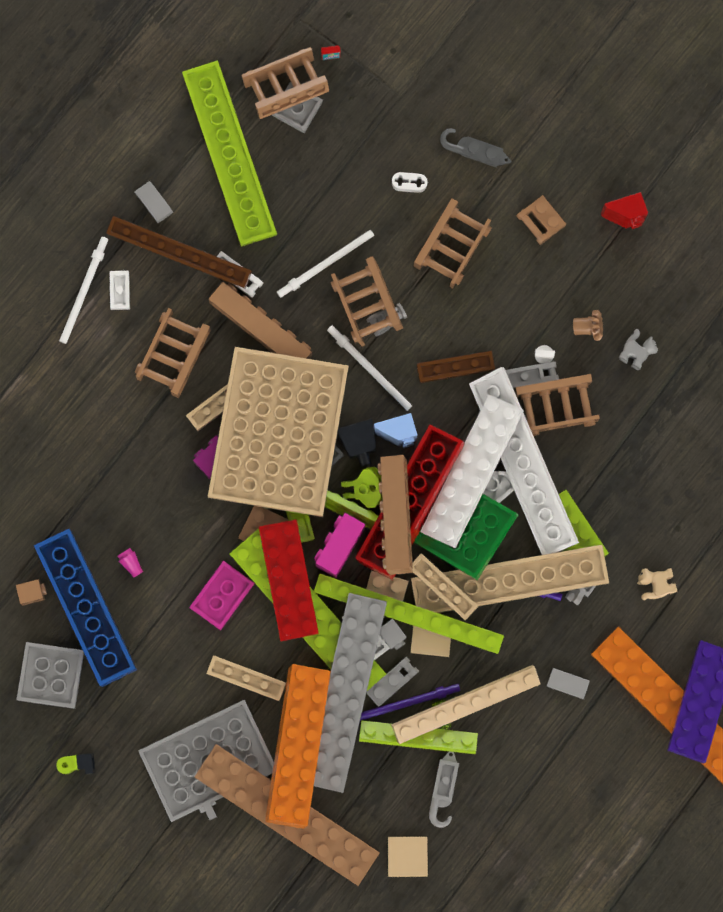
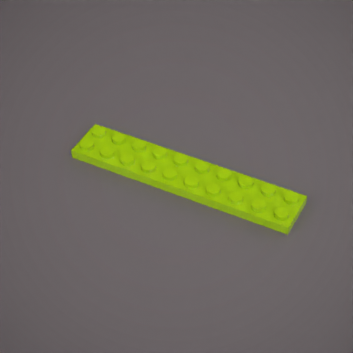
(229, 153)
(251, 559)

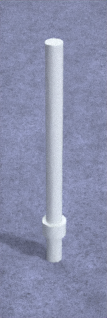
(97, 257)
(294, 283)
(344, 342)

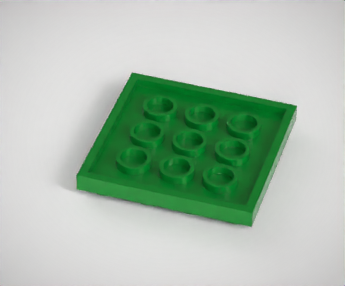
(479, 540)

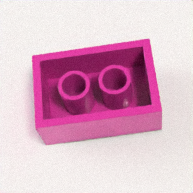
(339, 544)

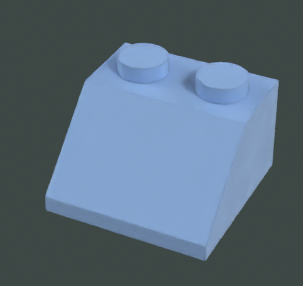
(397, 430)

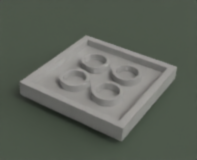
(50, 675)

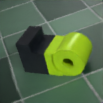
(76, 762)

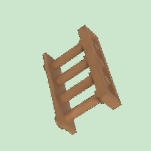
(290, 97)
(442, 227)
(378, 286)
(185, 368)
(562, 385)

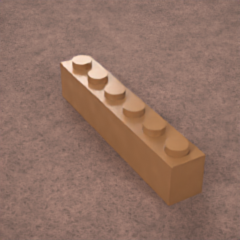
(256, 323)
(396, 515)

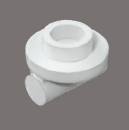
(544, 354)

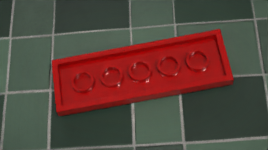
(288, 580)

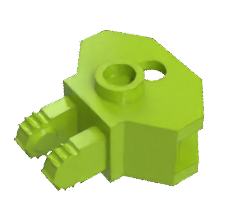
(365, 487)

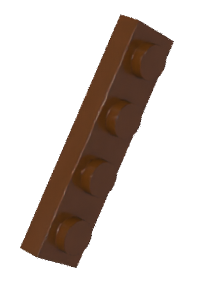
(455, 367)

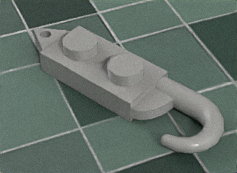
(443, 788)

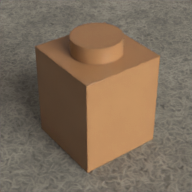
(31, 592)

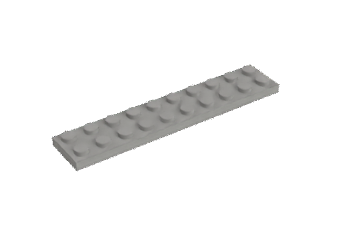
(348, 689)

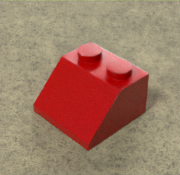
(626, 211)

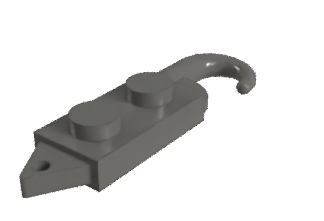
(476, 150)

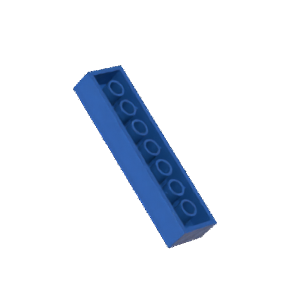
(85, 607)

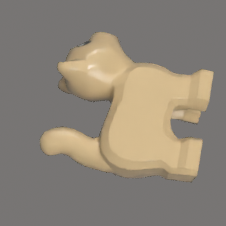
(659, 583)

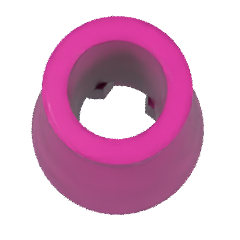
(130, 562)

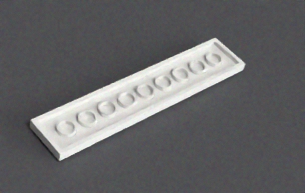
(529, 472)

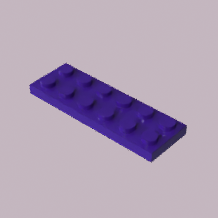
(699, 705)

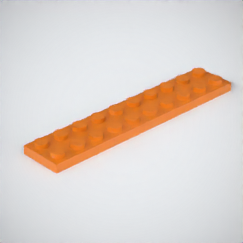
(651, 688)

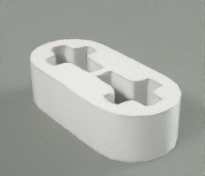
(409, 177)

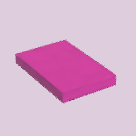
(222, 595)

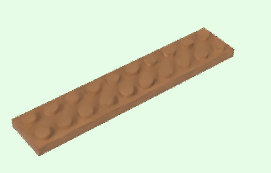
(320, 838)

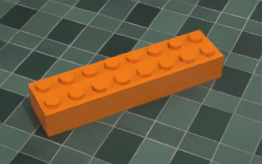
(297, 746)

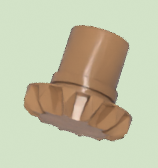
(589, 325)

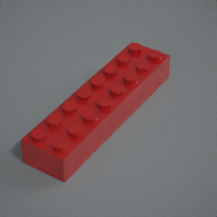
(426, 477)

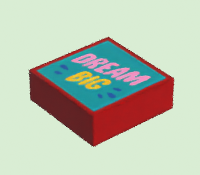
(331, 52)

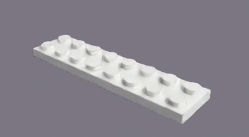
(472, 471)

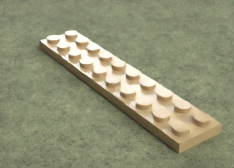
(522, 578)

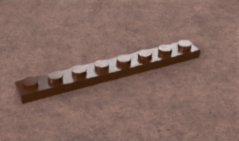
(179, 252)

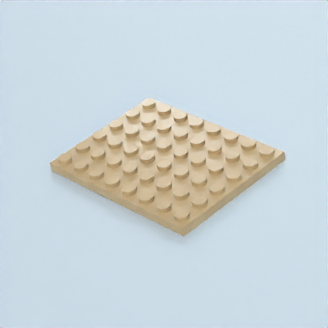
(278, 431)

